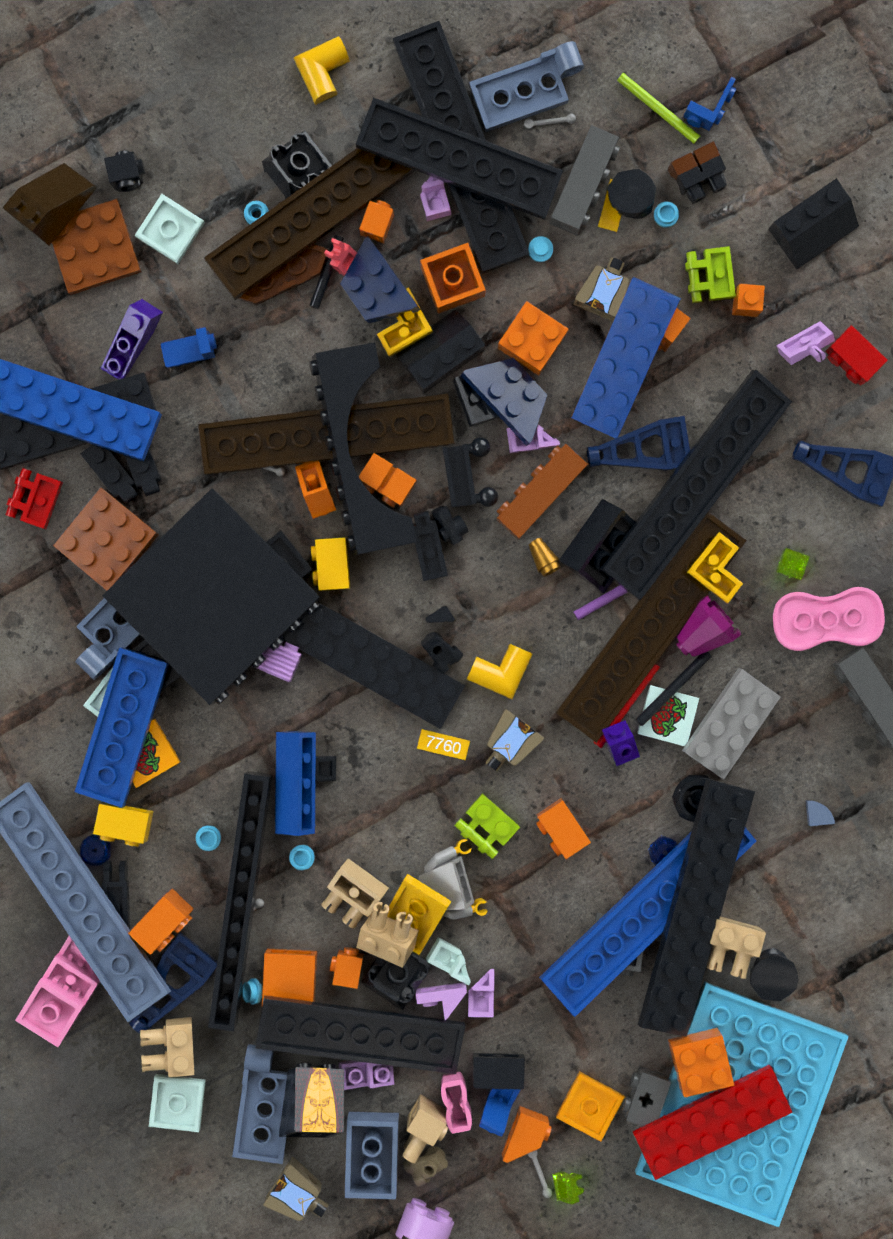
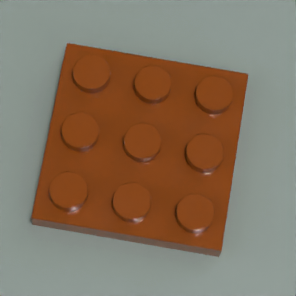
(95, 248)
(105, 539)

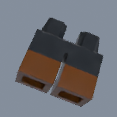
(698, 169)

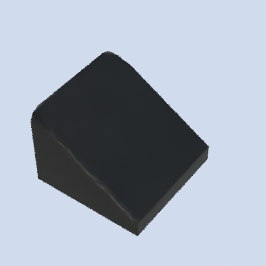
(441, 615)
(325, 768)

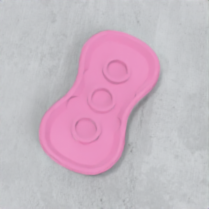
(809, 620)

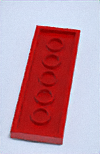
(712, 1122)

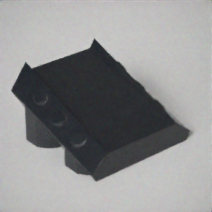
(295, 163)
(394, 982)

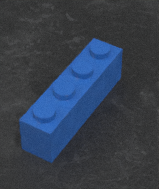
(295, 783)

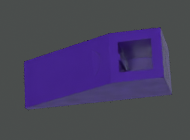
(131, 338)

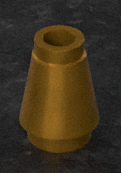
(544, 558)

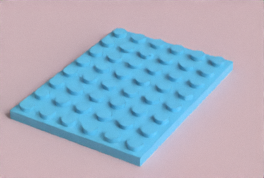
(762, 1167)

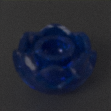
(658, 846)
(103, 850)

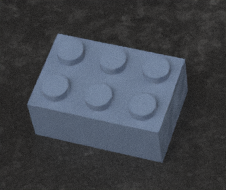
(371, 1155)

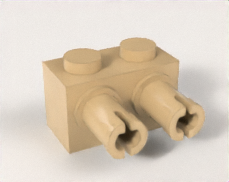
(357, 889)
(736, 936)
(388, 937)
(179, 1055)
(426, 1125)

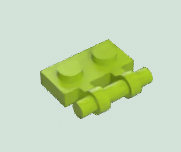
(718, 274)
(493, 820)

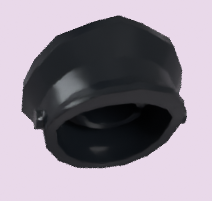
(632, 193)
(688, 796)
(773, 975)

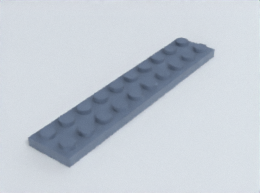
(79, 903)

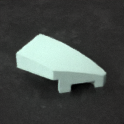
(448, 959)

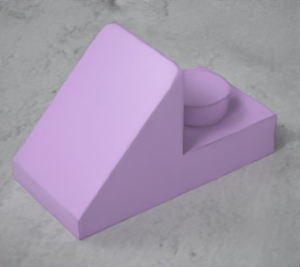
(449, 995)

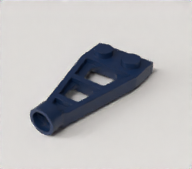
(674, 446)
(876, 479)
(190, 959)

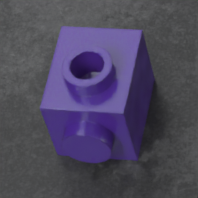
(621, 743)

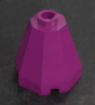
(706, 629)

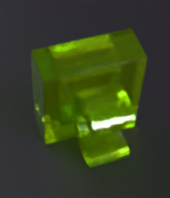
(792, 564)
(566, 1187)

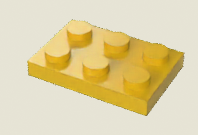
(422, 904)

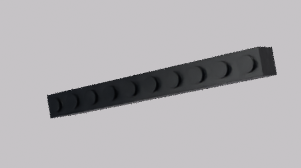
(240, 901)

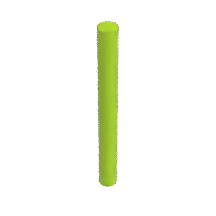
(657, 107)

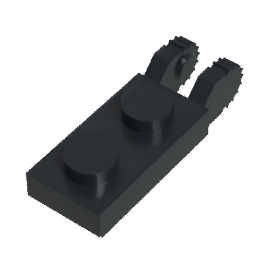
(118, 890)

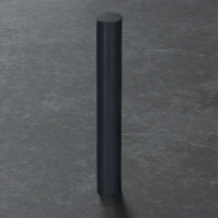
(323, 279)

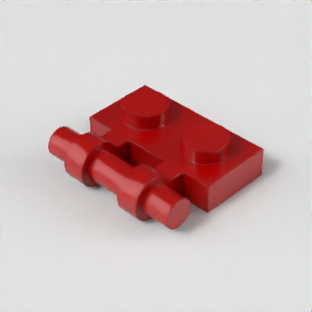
(40, 501)

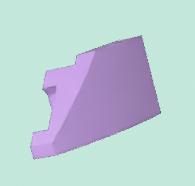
(434, 199)
(540, 441)
(482, 997)

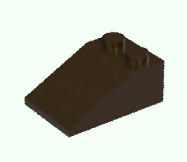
(50, 202)

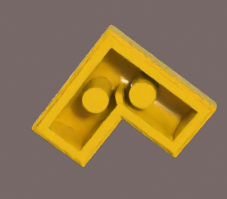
(315, 67)
(408, 330)
(710, 569)
(502, 678)

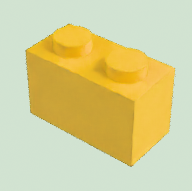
(331, 564)
(123, 823)

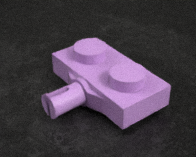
(806, 343)

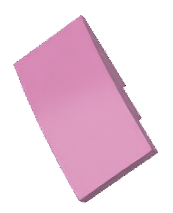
(59, 995)

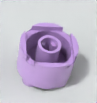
(424, 1223)

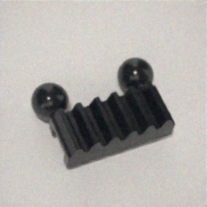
(460, 474)

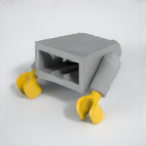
(448, 877)

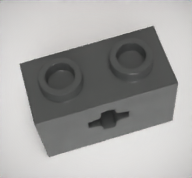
(650, 1108)

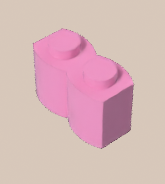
(455, 1099)

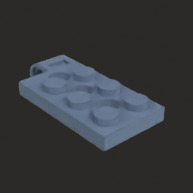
(555, 63)
(101, 655)
(246, 1144)

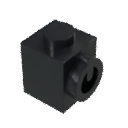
(125, 171)

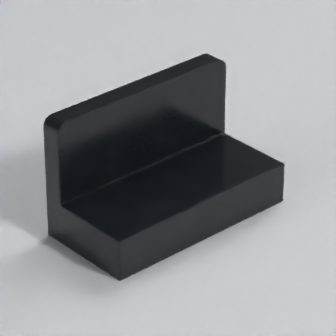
(498, 1071)

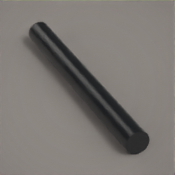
(673, 688)

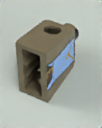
(603, 290)
(511, 740)
(296, 1192)

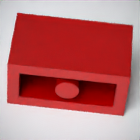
(855, 356)

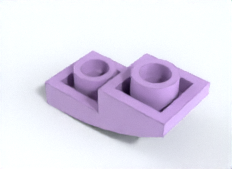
(366, 1074)

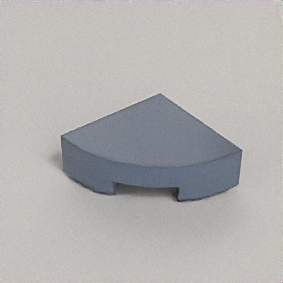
(818, 814)

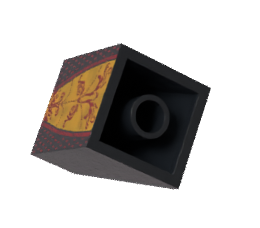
(313, 1102)

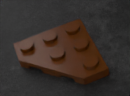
(294, 273)

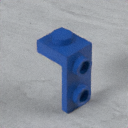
(702, 117)
(189, 349)
(497, 1110)

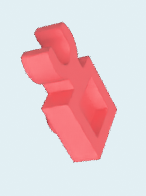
(341, 256)

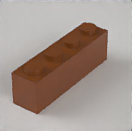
(541, 492)

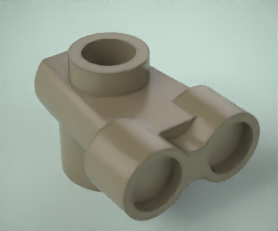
(426, 1165)

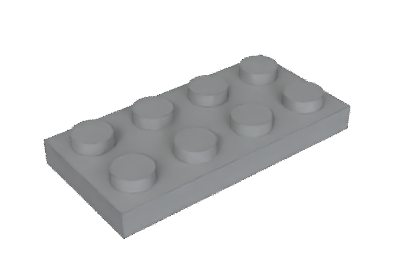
(731, 723)

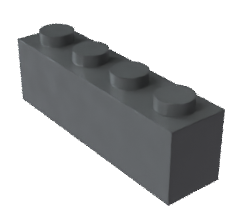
(582, 184)
(869, 691)

